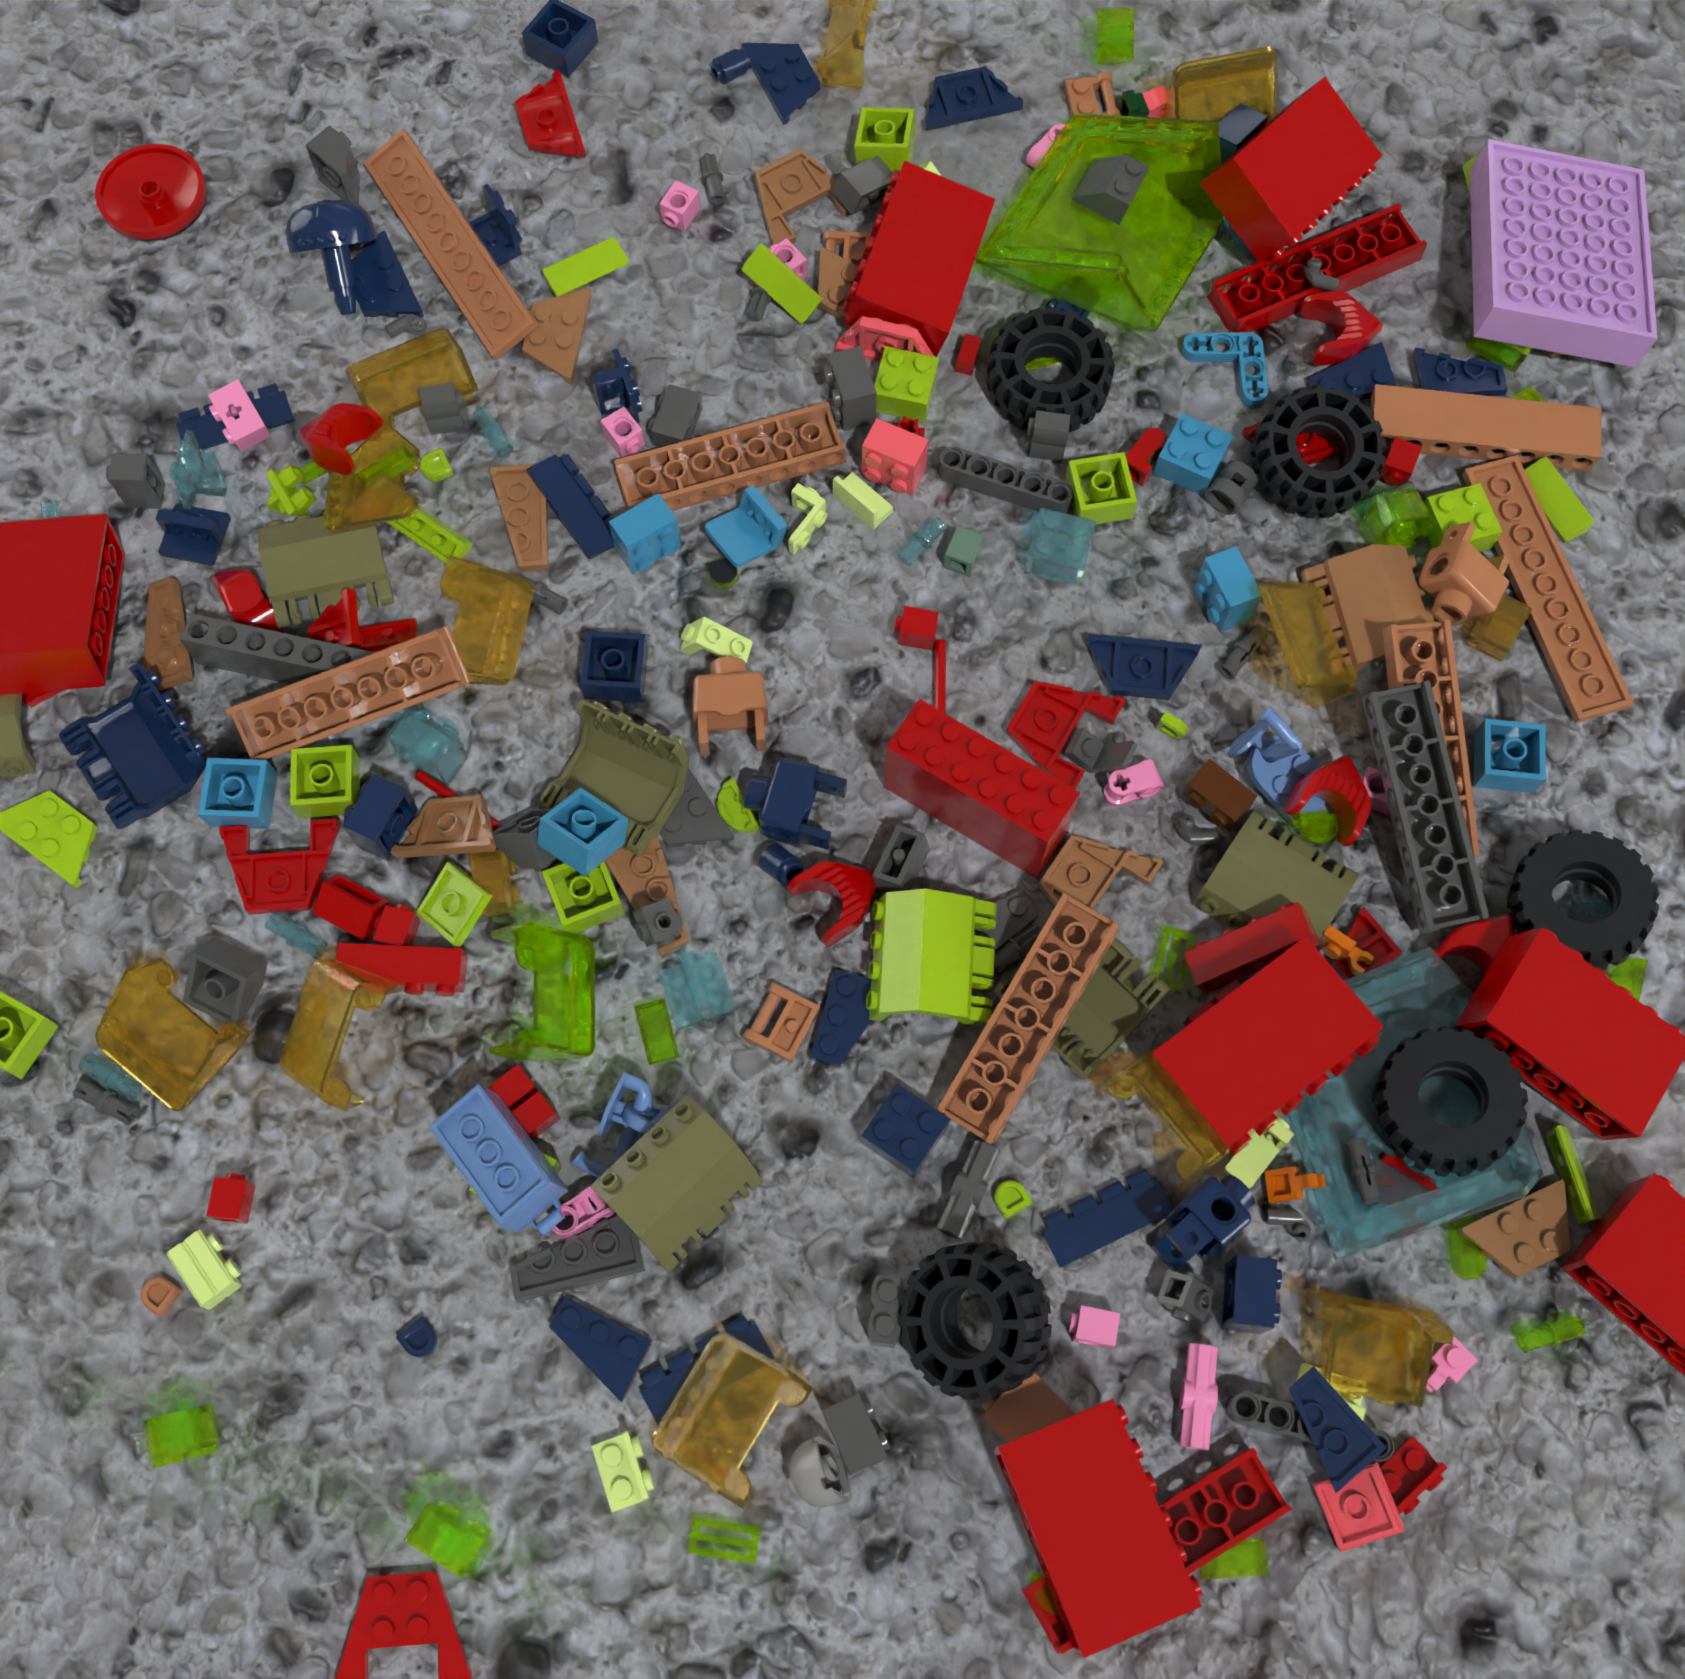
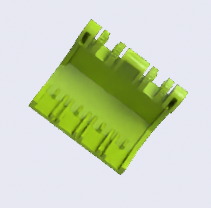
(930, 956)

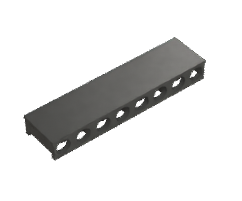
(268, 658)
(1425, 807)

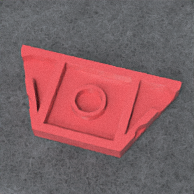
(875, 334)

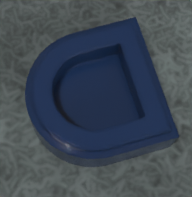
(419, 1338)

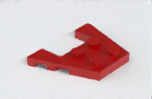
(1049, 719)
(280, 879)
(404, 1613)

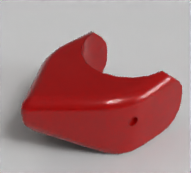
(1347, 318)
(336, 429)
(245, 599)
(1343, 789)
(848, 884)
(1478, 940)

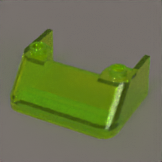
(561, 996)

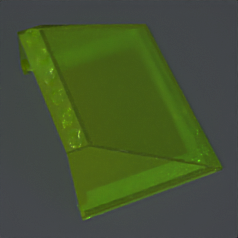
(1105, 267)

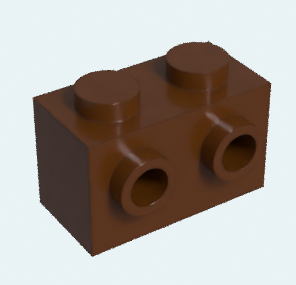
(1219, 795)

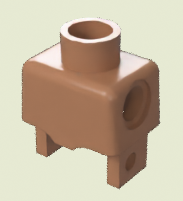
(1462, 577)
(729, 701)

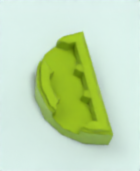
(732, 810)

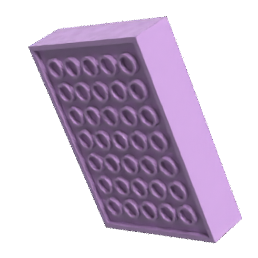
(1561, 254)

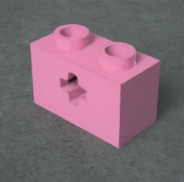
(234, 401)

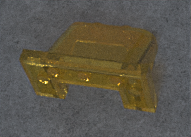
(1377, 1347)

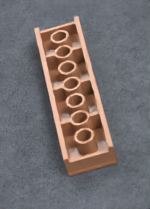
(1489, 425)
(733, 459)
(1421, 654)
(350, 694)
(1028, 1018)

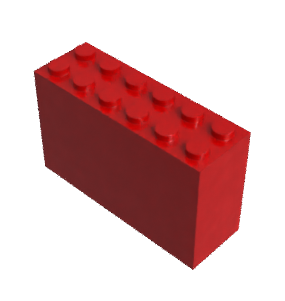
(1292, 171)
(919, 254)
(57, 602)
(978, 788)
(1575, 1034)
(1266, 1047)
(1638, 1264)
(1098, 1528)

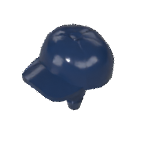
(332, 229)

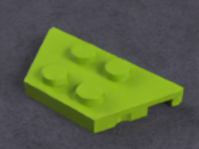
(51, 833)

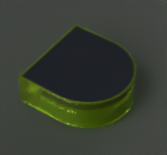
(722, 573)

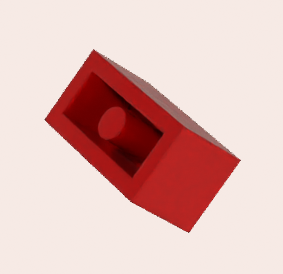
(968, 354)

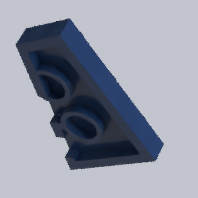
(1358, 373)
(1458, 376)
(1335, 1429)

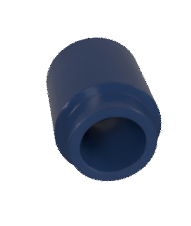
(730, 65)
(780, 864)

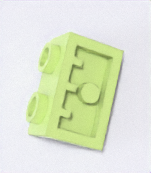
(622, 1471)

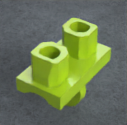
(284, 494)

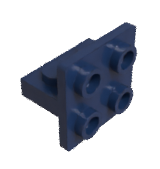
(617, 389)
(192, 533)

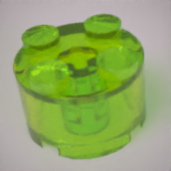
(1115, 35)
(1399, 517)
(180, 1433)

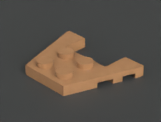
(790, 186)
(1089, 867)

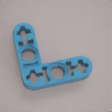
(1237, 352)

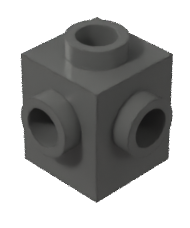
(658, 923)
(1185, 1296)

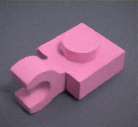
(1449, 1363)

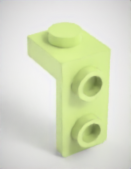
(814, 506)
(715, 639)
(1262, 1149)

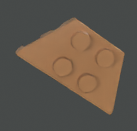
(834, 281)
(559, 333)
(449, 828)
(1524, 1231)

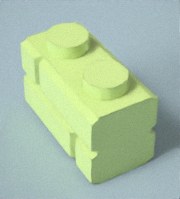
(205, 1269)

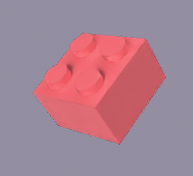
(894, 457)

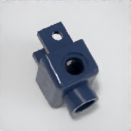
(788, 800)
(1206, 1220)

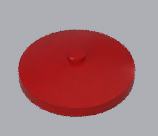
(150, 191)

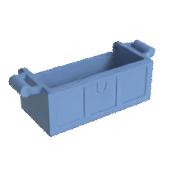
(500, 1161)

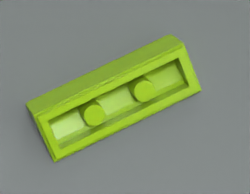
(585, 266)
(782, 283)
(1558, 501)
(433, 535)
(1572, 1175)

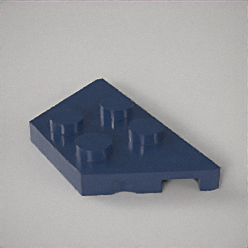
(783, 75)
(968, 97)
(381, 282)
(1141, 665)

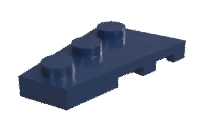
(842, 1019)
(602, 1345)

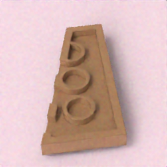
(646, 881)

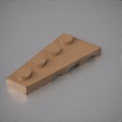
(524, 514)
(164, 626)

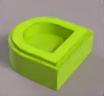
(435, 466)
(1172, 726)
(1011, 1198)

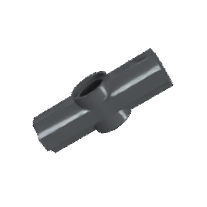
(968, 1189)

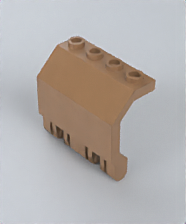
(1368, 595)

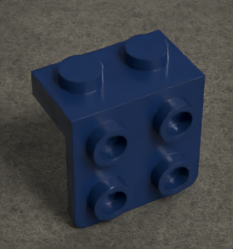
(498, 228)

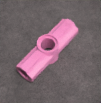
(1198, 1396)

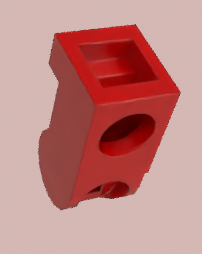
(1144, 453)

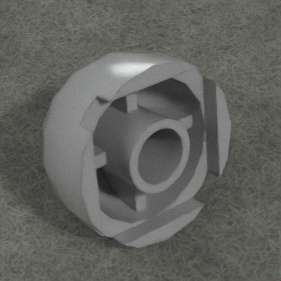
(817, 1474)

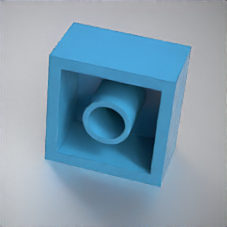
(1193, 454)
(645, 534)
(1227, 589)
(1509, 755)
(237, 793)
(582, 831)

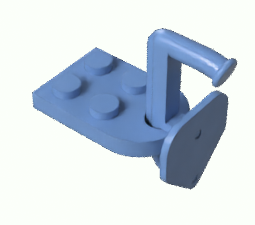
(1275, 761)
(636, 1116)

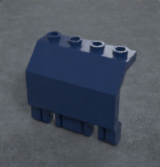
(137, 751)

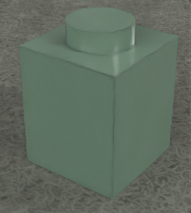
(964, 551)

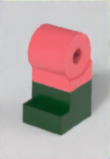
(1145, 103)

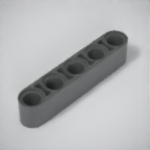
(995, 471)
(1292, 1420)

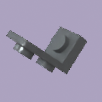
(1099, 757)

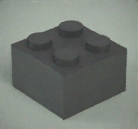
(850, 388)

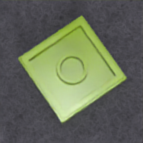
(454, 904)

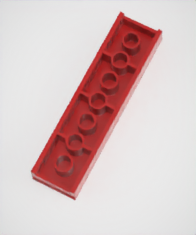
(1353, 259)
(1207, 1513)

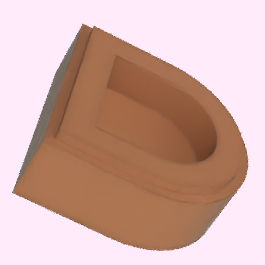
(159, 1295)

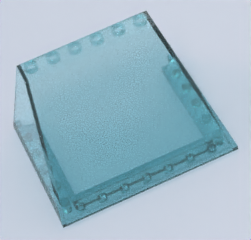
(1405, 998)

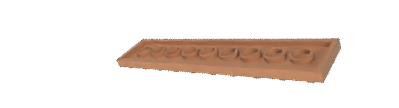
(450, 244)
(1547, 585)

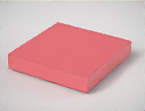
(1360, 1510)

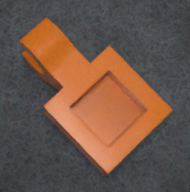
(1341, 947)
(1287, 1184)

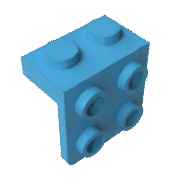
(748, 530)

